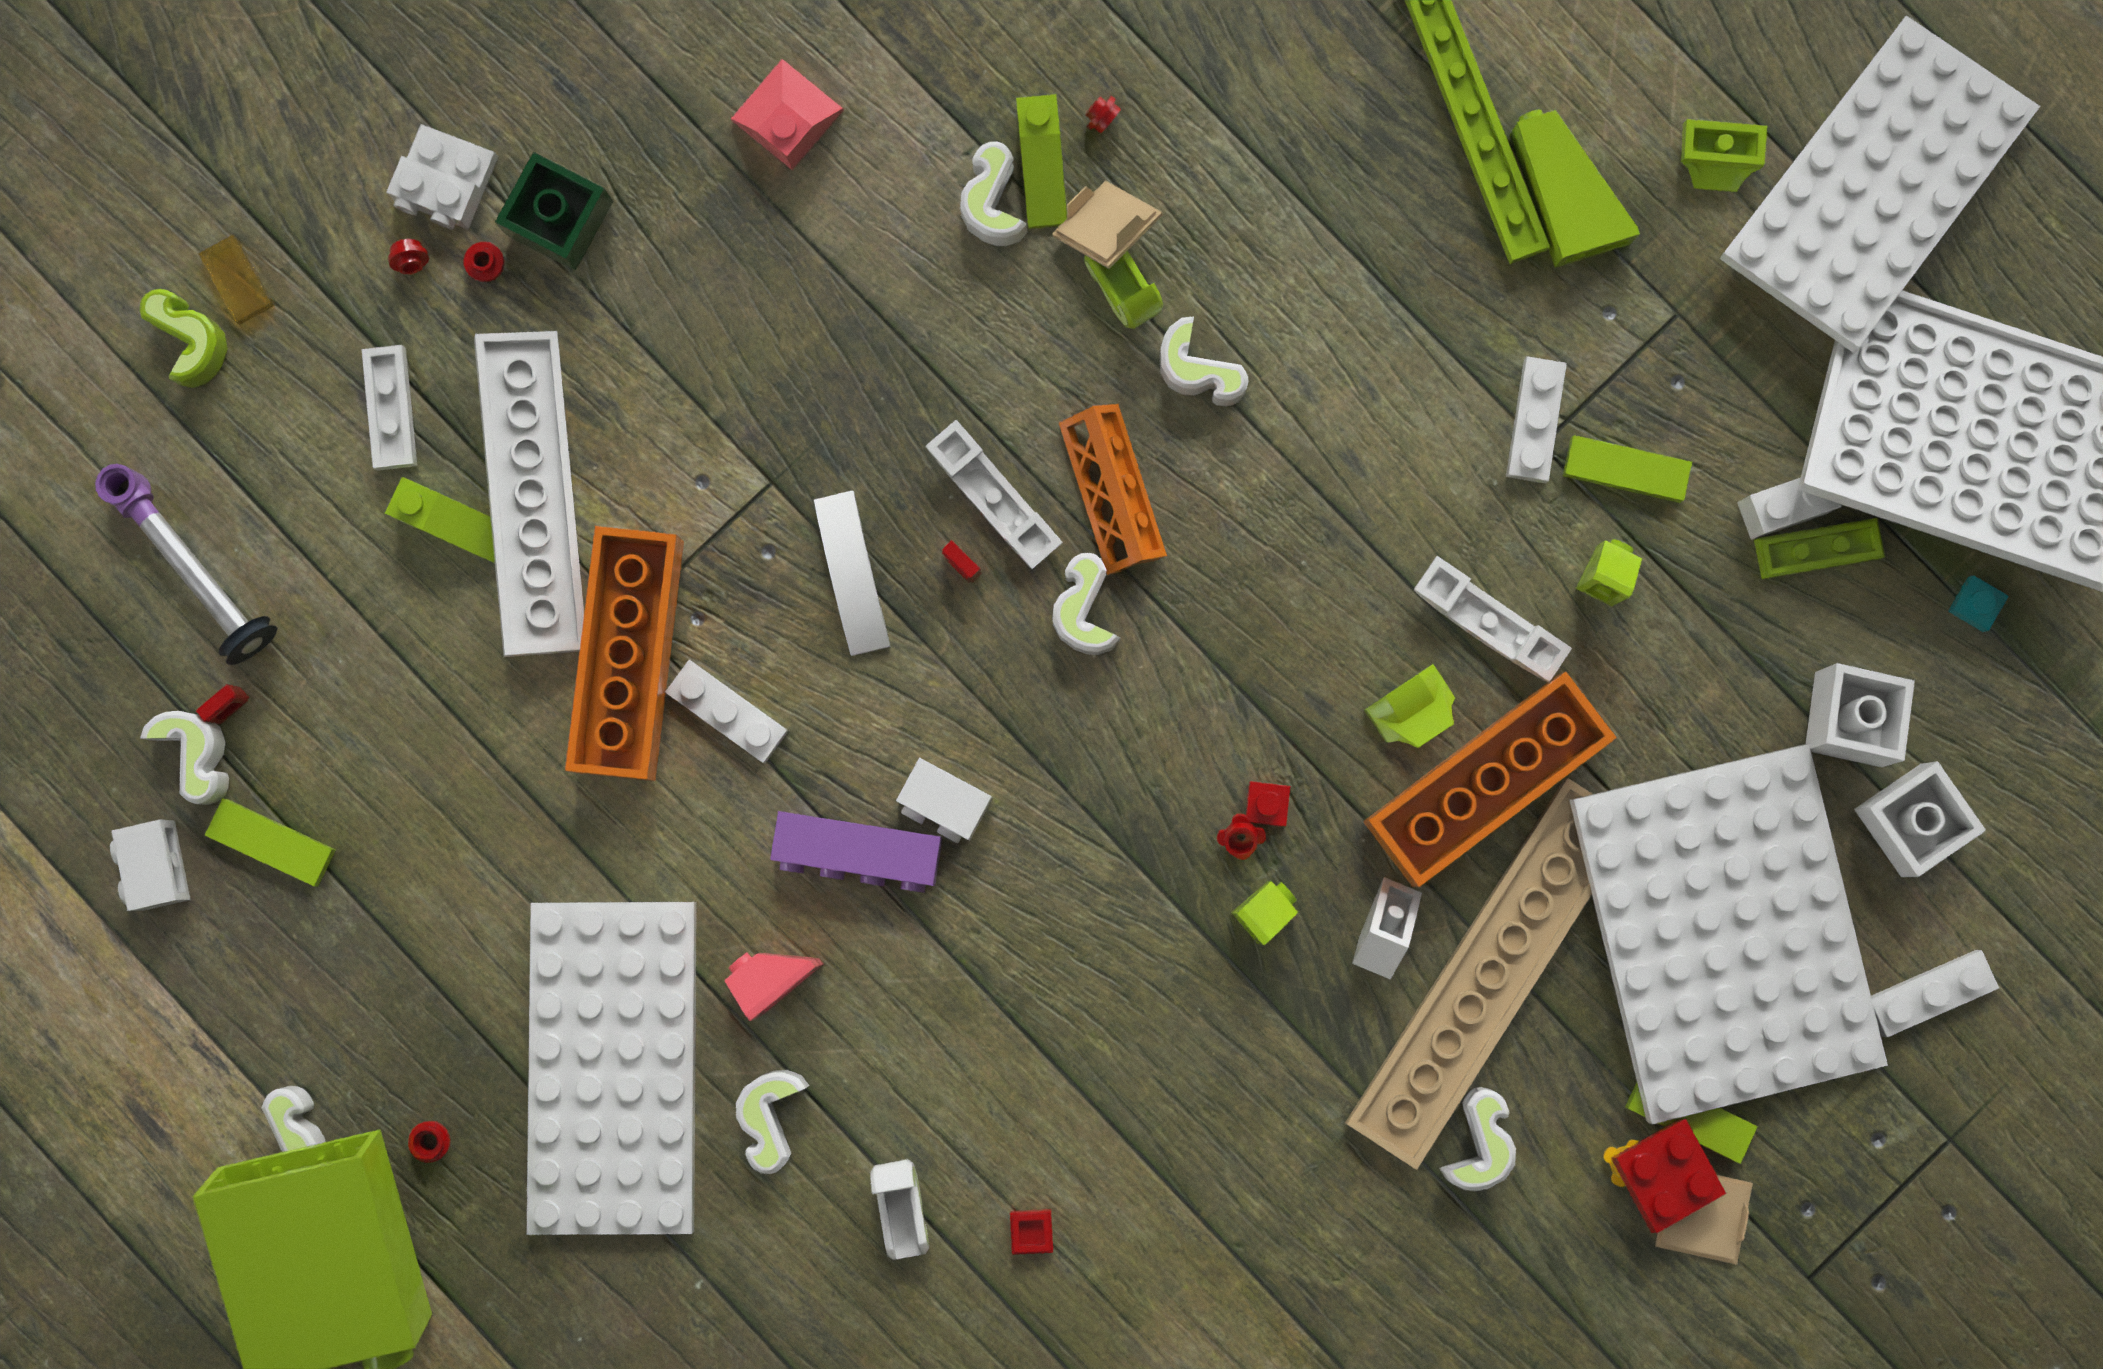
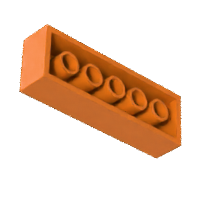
(624, 653)
(1489, 779)

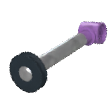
(244, 637)

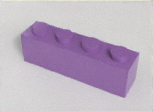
(856, 849)

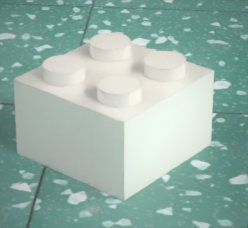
(1860, 715)
(1920, 819)

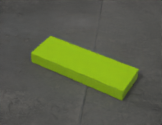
(1627, 469)
(1819, 548)
(270, 842)
(1713, 1128)

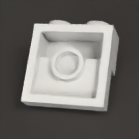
(442, 178)

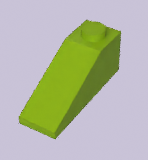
(1041, 161)
(442, 518)

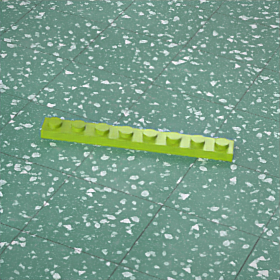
(1479, 128)

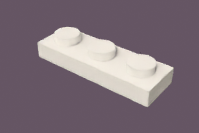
(389, 407)
(1536, 419)
(726, 711)
(1933, 993)

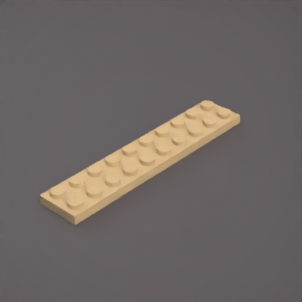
(1479, 988)

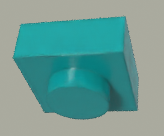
(1978, 603)

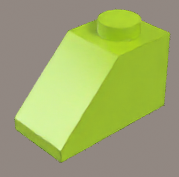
(1610, 573)
(1266, 911)

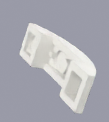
(993, 495)
(851, 573)
(1491, 621)

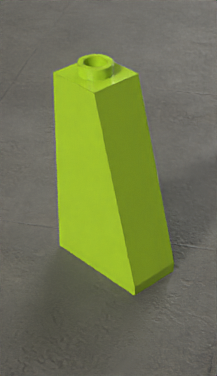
(1568, 191)

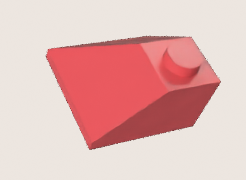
(787, 114)
(766, 979)

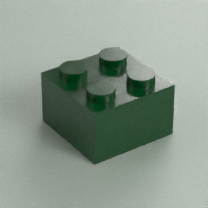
(554, 211)

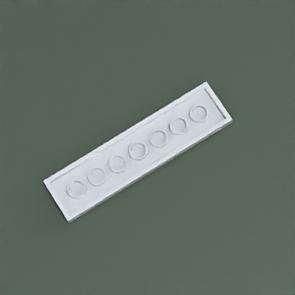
(530, 492)

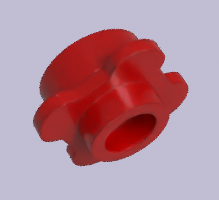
(1241, 848)

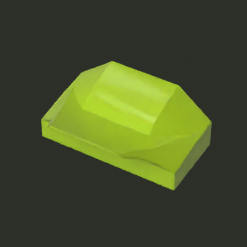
(1722, 153)
(1414, 709)

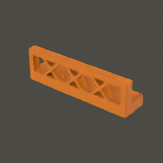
(1119, 484)

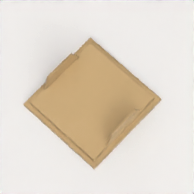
(1105, 223)
(1714, 1229)

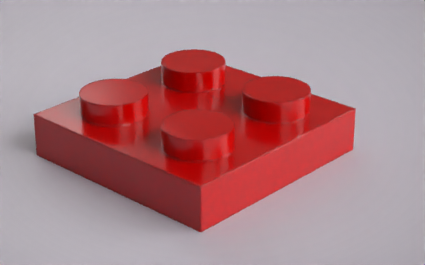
(1668, 1175)

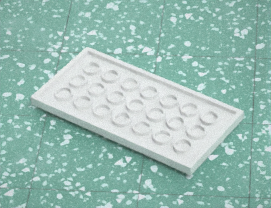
(1879, 183)
(612, 1068)

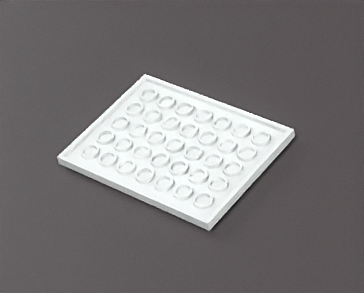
(1967, 437)
(1728, 933)

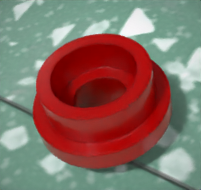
(1102, 113)
(407, 256)
(492, 269)
(418, 1148)

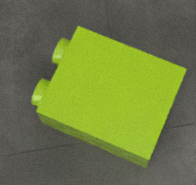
(315, 1257)

